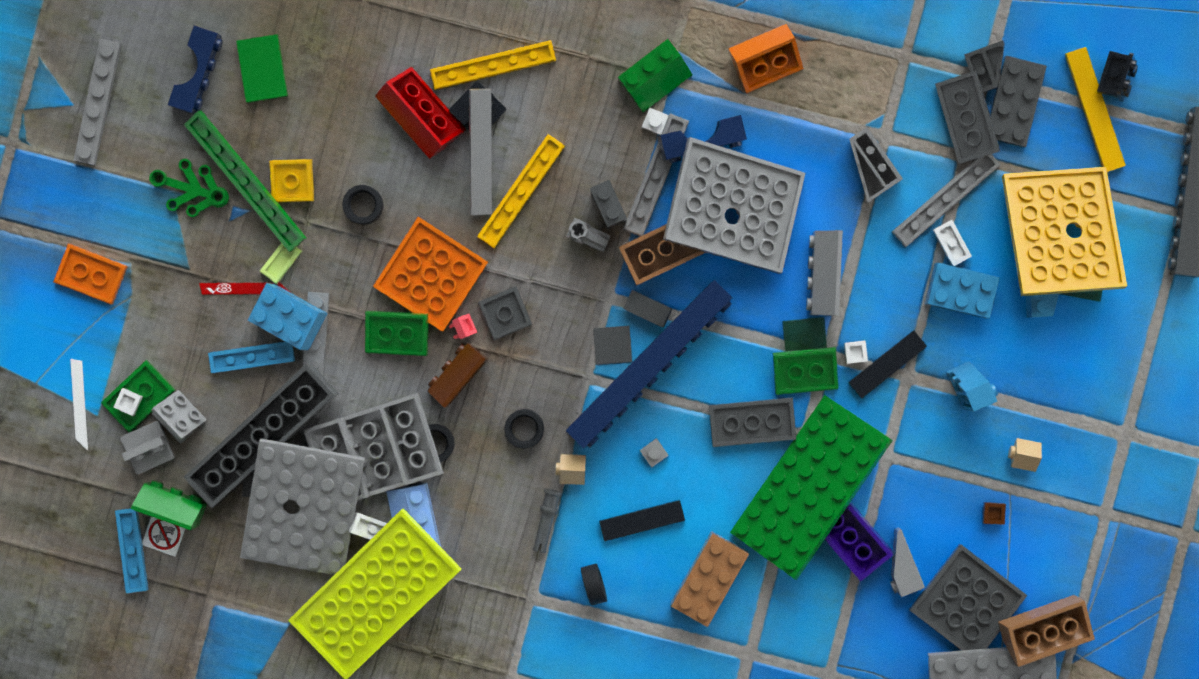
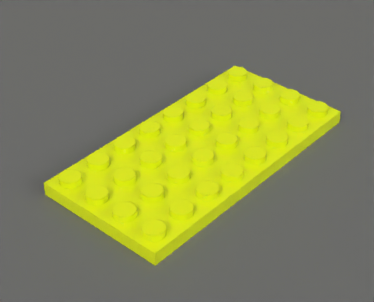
(374, 594)

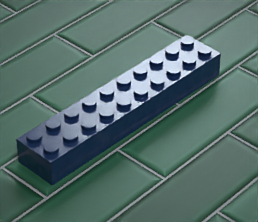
(649, 363)

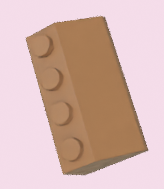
(1047, 630)

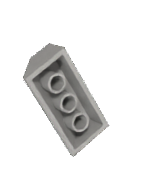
(825, 273)

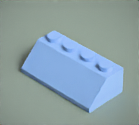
(417, 504)

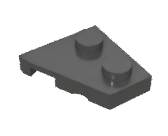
(988, 64)

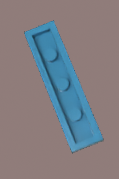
(251, 357)
(131, 550)

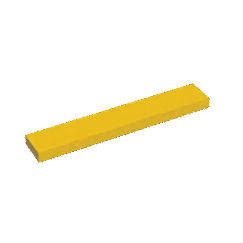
(493, 65)
(1095, 109)
(521, 191)

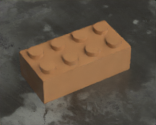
(652, 255)
(709, 579)

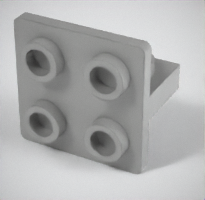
(178, 416)
(147, 447)

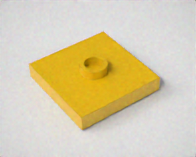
(292, 180)

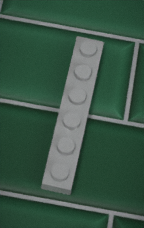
(97, 102)
(317, 351)

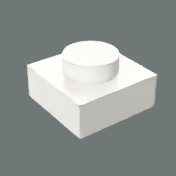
(655, 121)
(855, 352)
(128, 402)

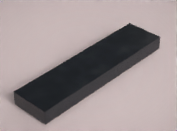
(887, 364)
(642, 520)

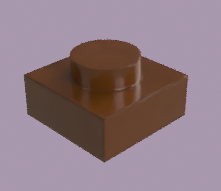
(994, 513)

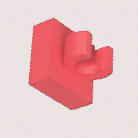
(463, 326)

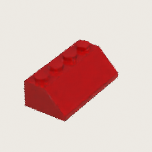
(420, 112)

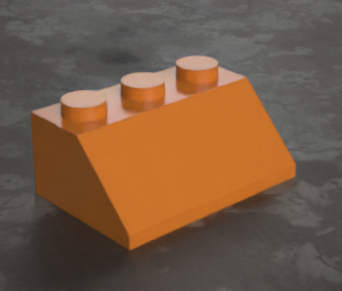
(766, 58)

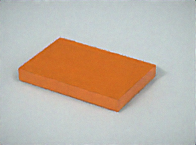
(90, 274)

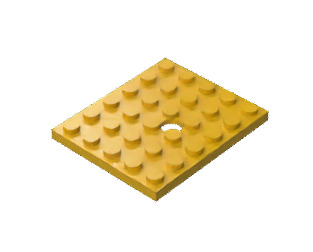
(1044, 254)

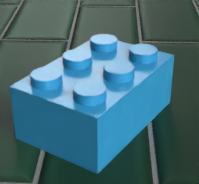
(961, 290)
(287, 316)

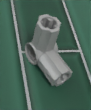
(583, 233)

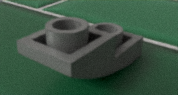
(647, 308)

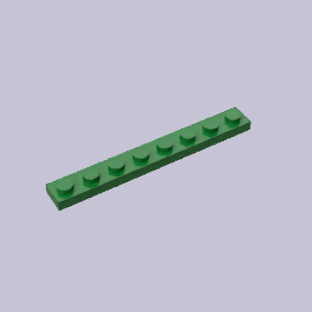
(245, 181)

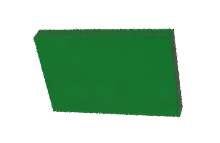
(262, 68)
(396, 333)
(805, 370)
(145, 382)

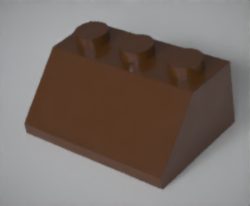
(456, 374)

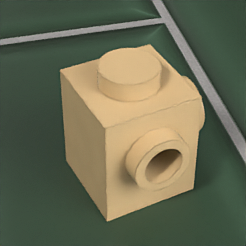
(1025, 454)
(571, 469)

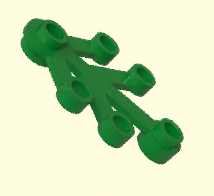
(193, 189)

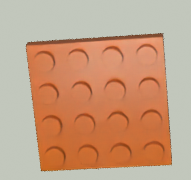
(430, 274)

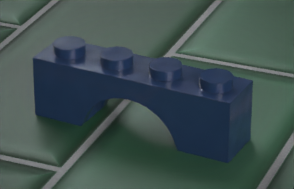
(188, 95)
(727, 132)

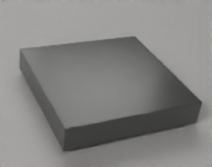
(505, 313)

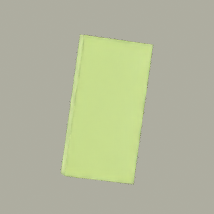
(279, 263)

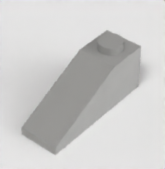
(904, 570)

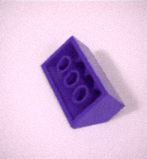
(858, 543)

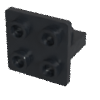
(1117, 75)
(461, 107)

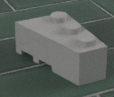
(873, 165)

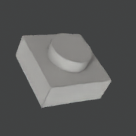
(654, 452)

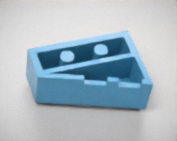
(972, 387)

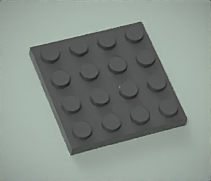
(967, 601)

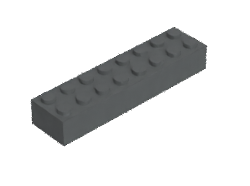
(274, 420)

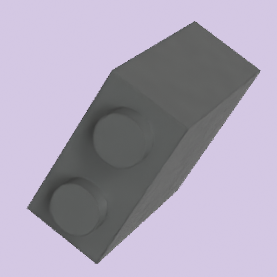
(608, 204)

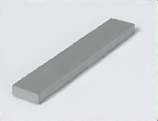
(480, 151)
(652, 182)
(945, 199)

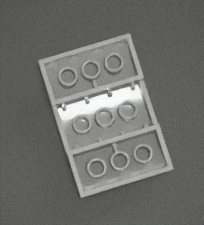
(391, 440)

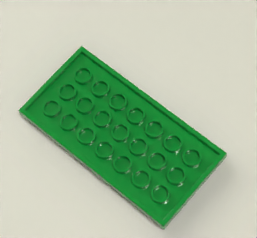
(811, 487)

